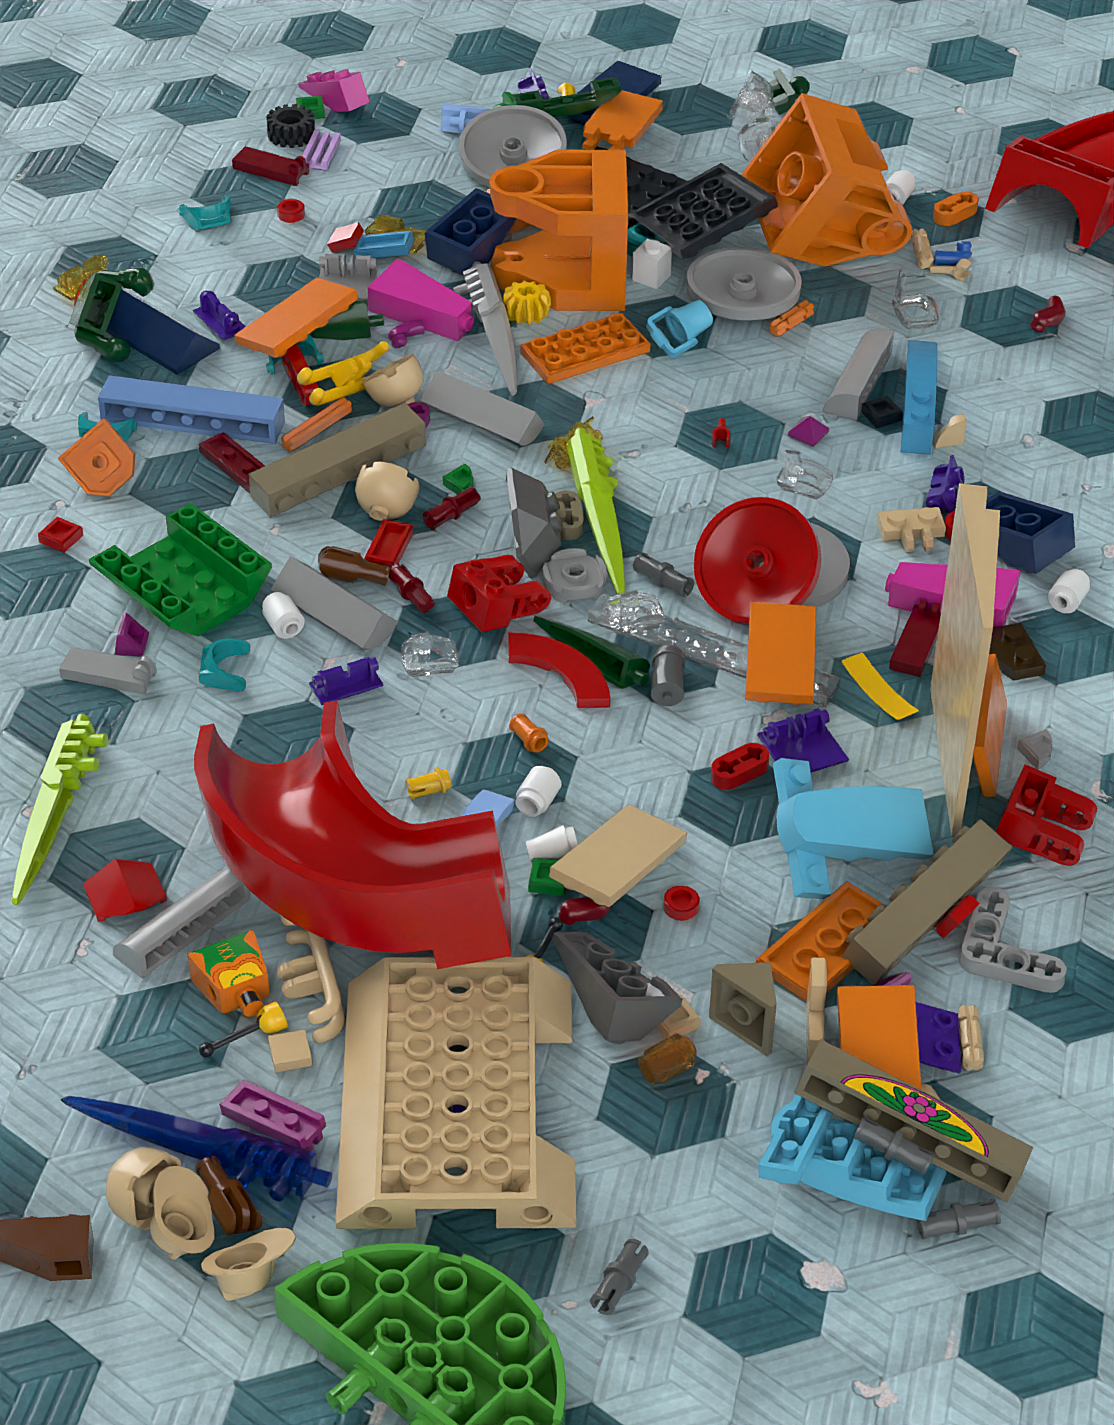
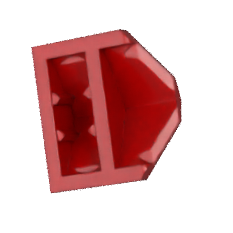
(123, 889)

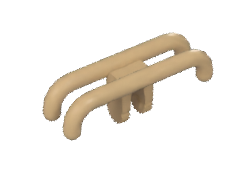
(311, 976)

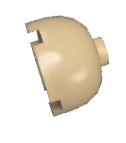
(396, 382)
(385, 491)
(131, 1184)

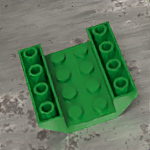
(191, 575)

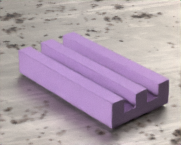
(322, 140)

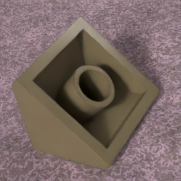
(745, 1002)

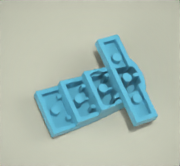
(844, 825)
(825, 1156)

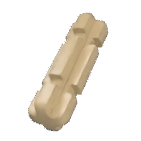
(922, 248)
(970, 1038)

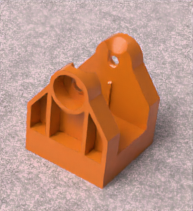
(826, 187)
(584, 222)

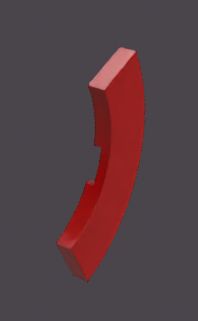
(577, 670)

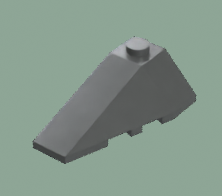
(614, 992)

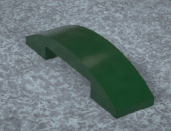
(601, 92)

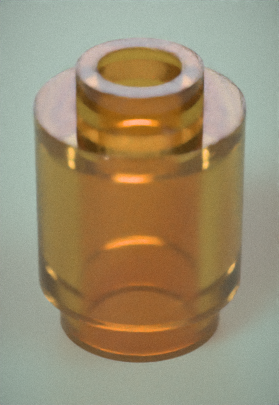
(667, 1059)

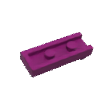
(274, 1115)

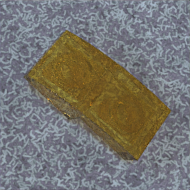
(388, 224)

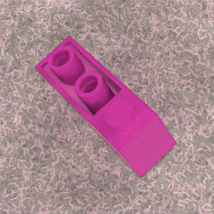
(339, 90)

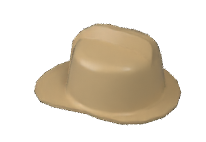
(181, 1213)
(248, 1264)

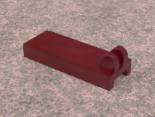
(271, 165)
(917, 640)

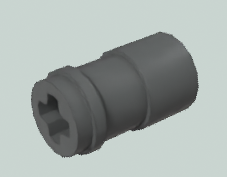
(668, 676)

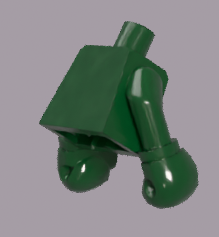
(97, 304)

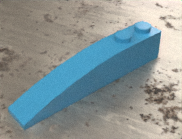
(919, 397)

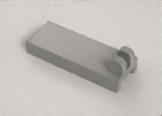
(108, 670)

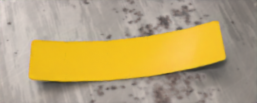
(876, 687)

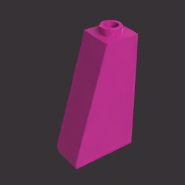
(411, 295)
(927, 582)

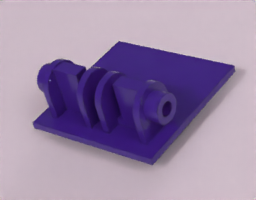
(804, 740)
(938, 1038)

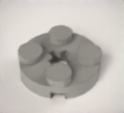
(565, 587)

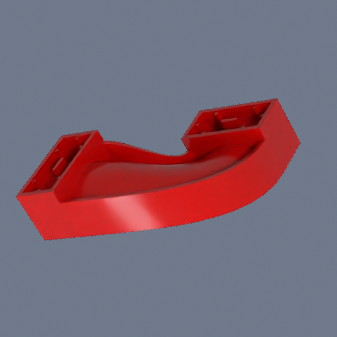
(1071, 160)
(346, 867)

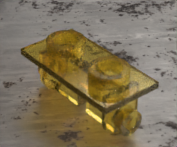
(72, 279)
(558, 446)

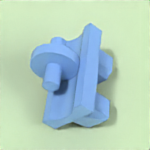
(456, 116)

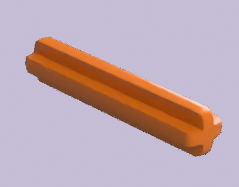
(316, 424)

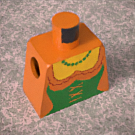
(231, 974)

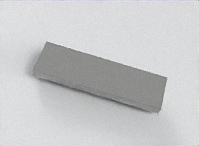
(861, 374)
(482, 409)
(334, 604)
(182, 922)

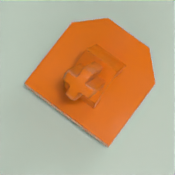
(100, 460)

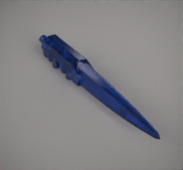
(234, 1147)

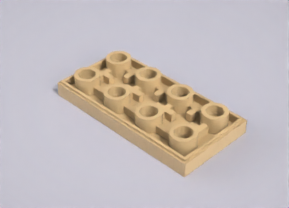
(618, 855)

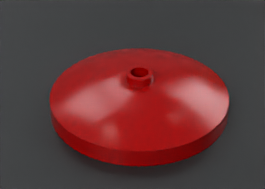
(743, 538)

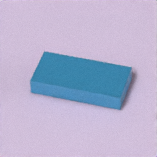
(385, 244)

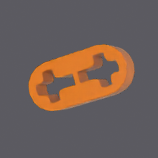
(955, 208)

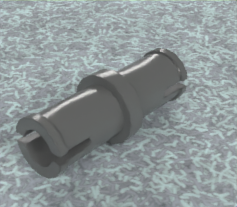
(663, 574)
(893, 1145)
(959, 1219)
(619, 1276)

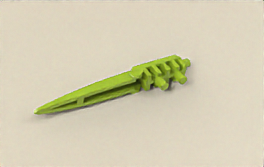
(596, 489)
(60, 775)

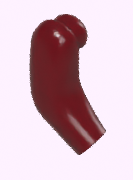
(1049, 316)
(581, 909)

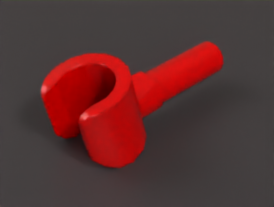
(721, 433)

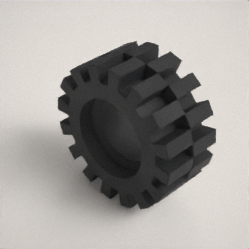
(290, 125)

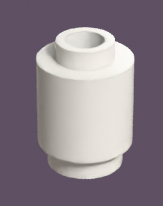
(901, 185)
(1069, 591)
(282, 615)
(537, 791)

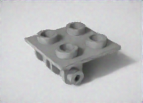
(352, 275)

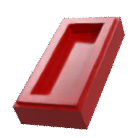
(389, 543)

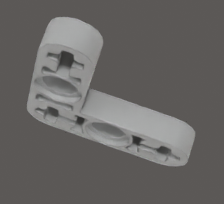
(989, 948)

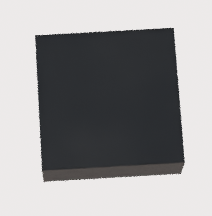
(882, 412)

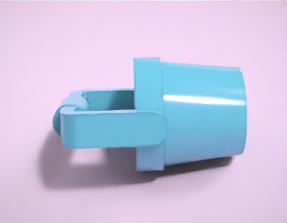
(683, 324)

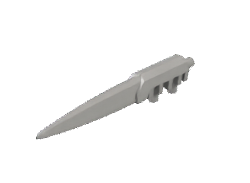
(491, 311)

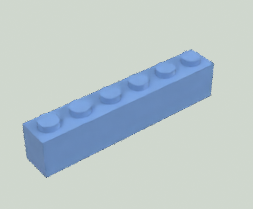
(192, 409)

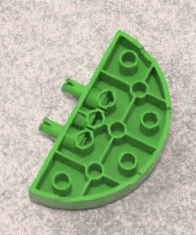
(428, 1336)

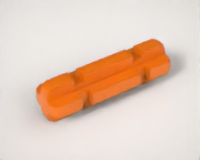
(791, 318)

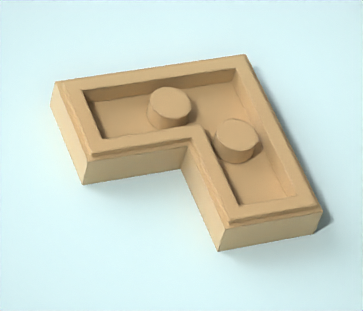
(815, 1004)

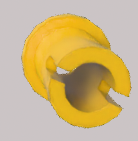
(429, 784)

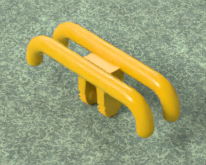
(345, 374)

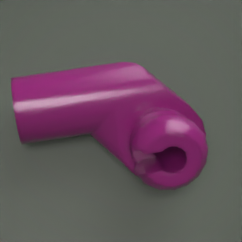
(402, 331)

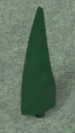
(350, 324)
(615, 662)

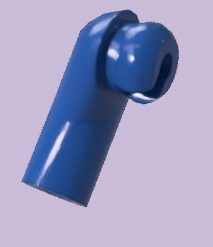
(953, 257)

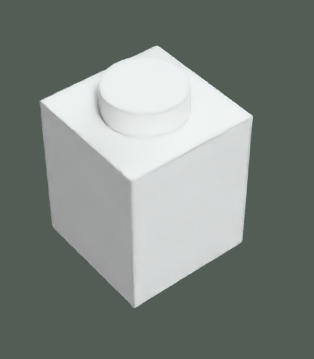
(652, 263)

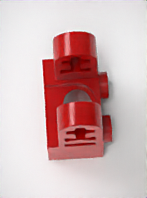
(489, 595)
(1037, 797)

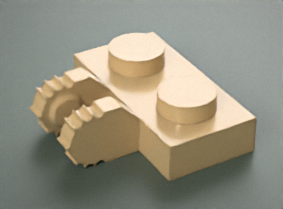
(912, 525)

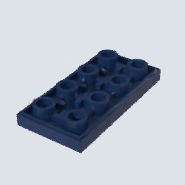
(631, 80)

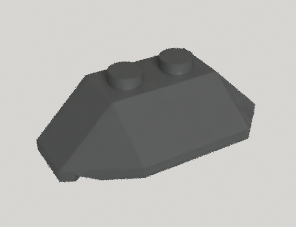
(534, 520)

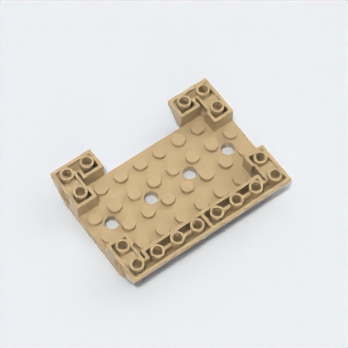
(405, 1078)

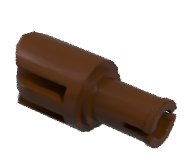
(350, 566)
(228, 1199)

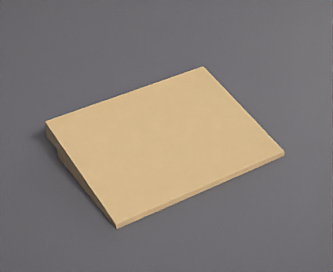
(964, 641)

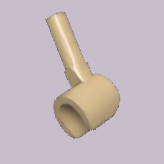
(957, 271)

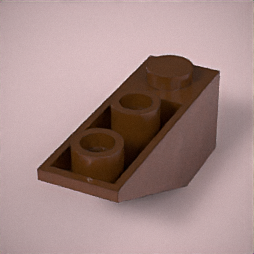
(49, 1246)

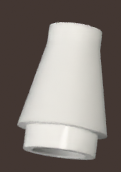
(552, 844)

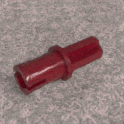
(451, 508)
(411, 588)

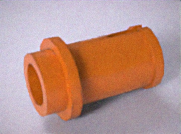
(533, 737)

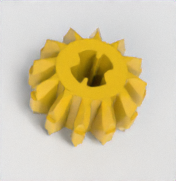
(527, 302)

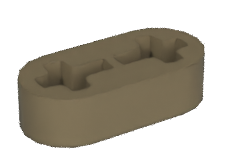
(572, 514)

